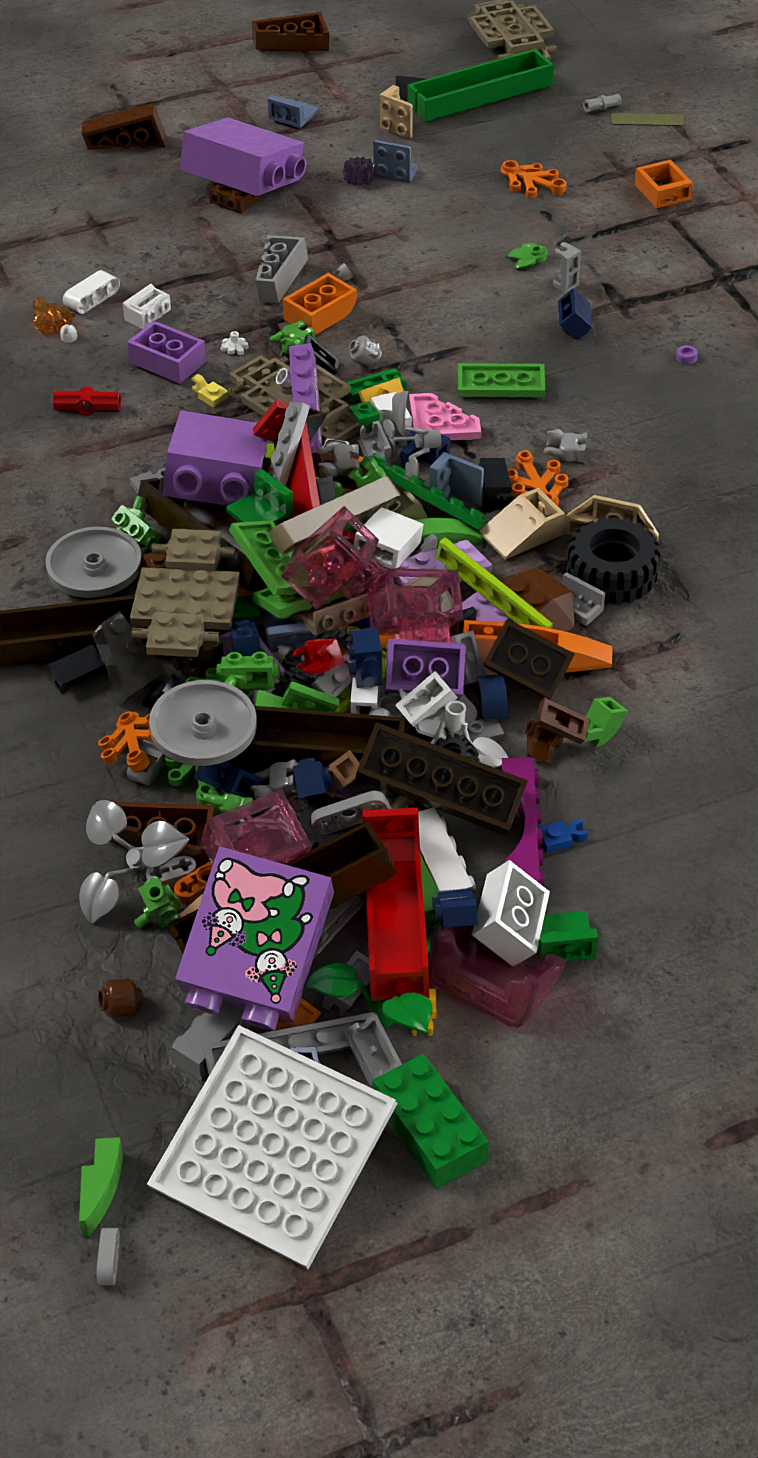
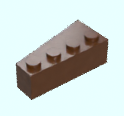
(293, 32)
(125, 129)
(186, 818)

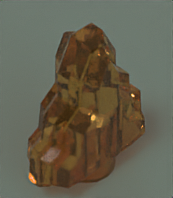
(50, 316)

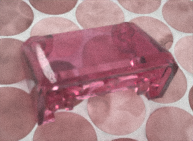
(486, 981)

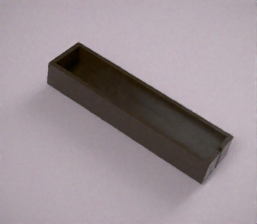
(197, 515)
(56, 629)
(305, 734)
(351, 860)

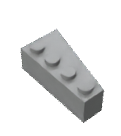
(279, 266)

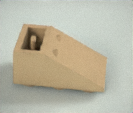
(524, 524)

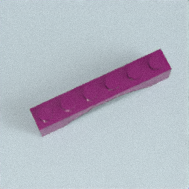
(527, 854)

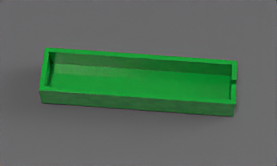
(480, 84)

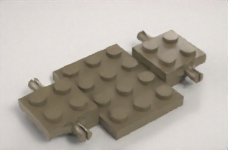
(511, 26)
(261, 391)
(185, 595)

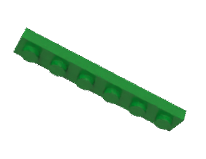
(432, 495)

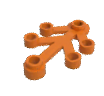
(512, 170)
(524, 462)
(127, 724)

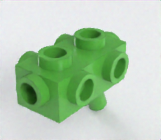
(133, 523)
(248, 671)
(160, 904)

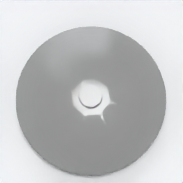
(93, 562)
(203, 722)

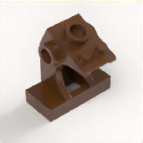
(546, 734)

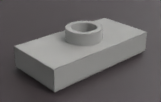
(482, 728)

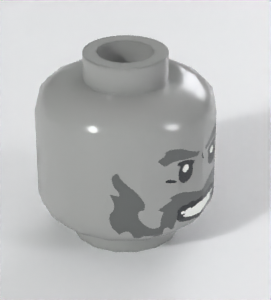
(365, 351)

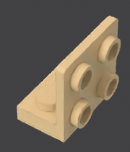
(395, 114)

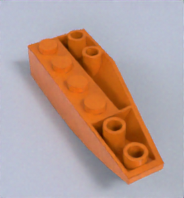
(588, 652)

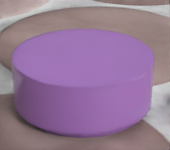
(686, 355)

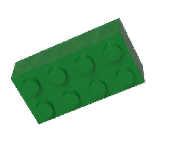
(432, 1121)

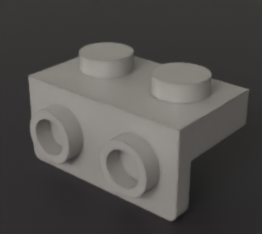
(587, 599)

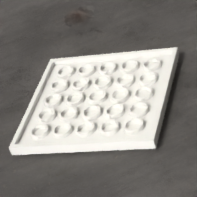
(272, 1146)

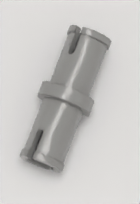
(602, 102)

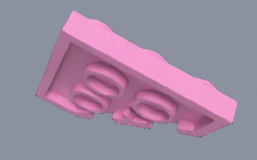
(433, 414)

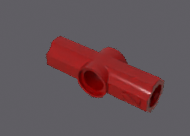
(87, 400)

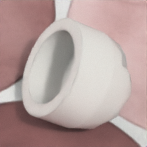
(68, 333)
(284, 378)

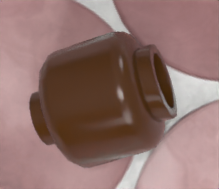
(119, 997)

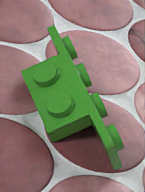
(298, 697)

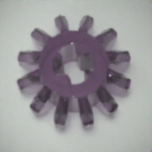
(359, 171)

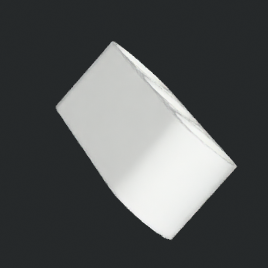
(91, 291)

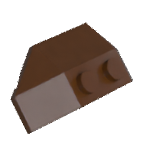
(545, 596)

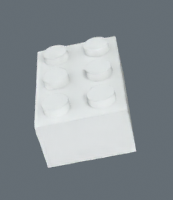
(511, 913)

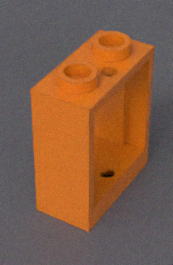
(659, 196)

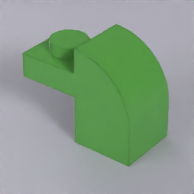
(605, 720)

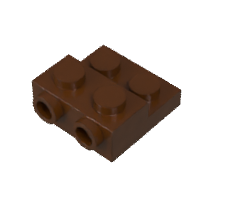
(231, 198)

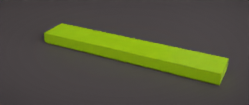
(489, 586)

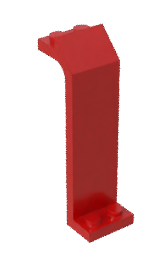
(302, 474)
(397, 910)

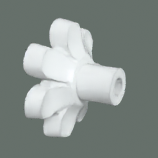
(234, 344)

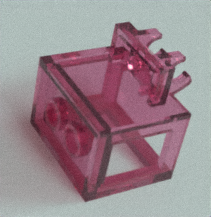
(333, 562)
(414, 610)
(258, 836)

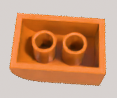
(320, 303)

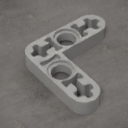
(356, 803)

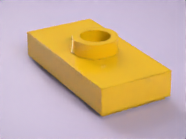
(381, 389)

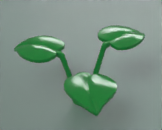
(341, 981)

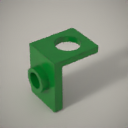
(365, 414)

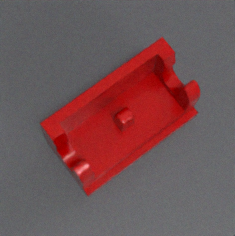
(319, 656)

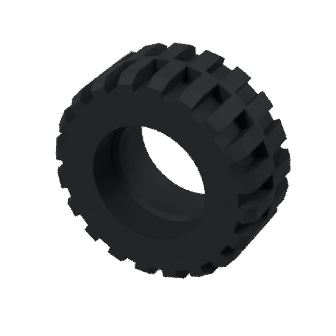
(617, 541)

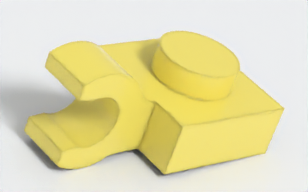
(209, 393)

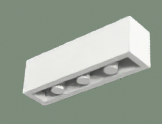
(440, 853)

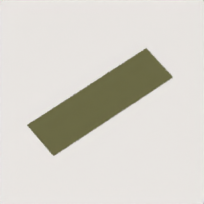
(647, 119)

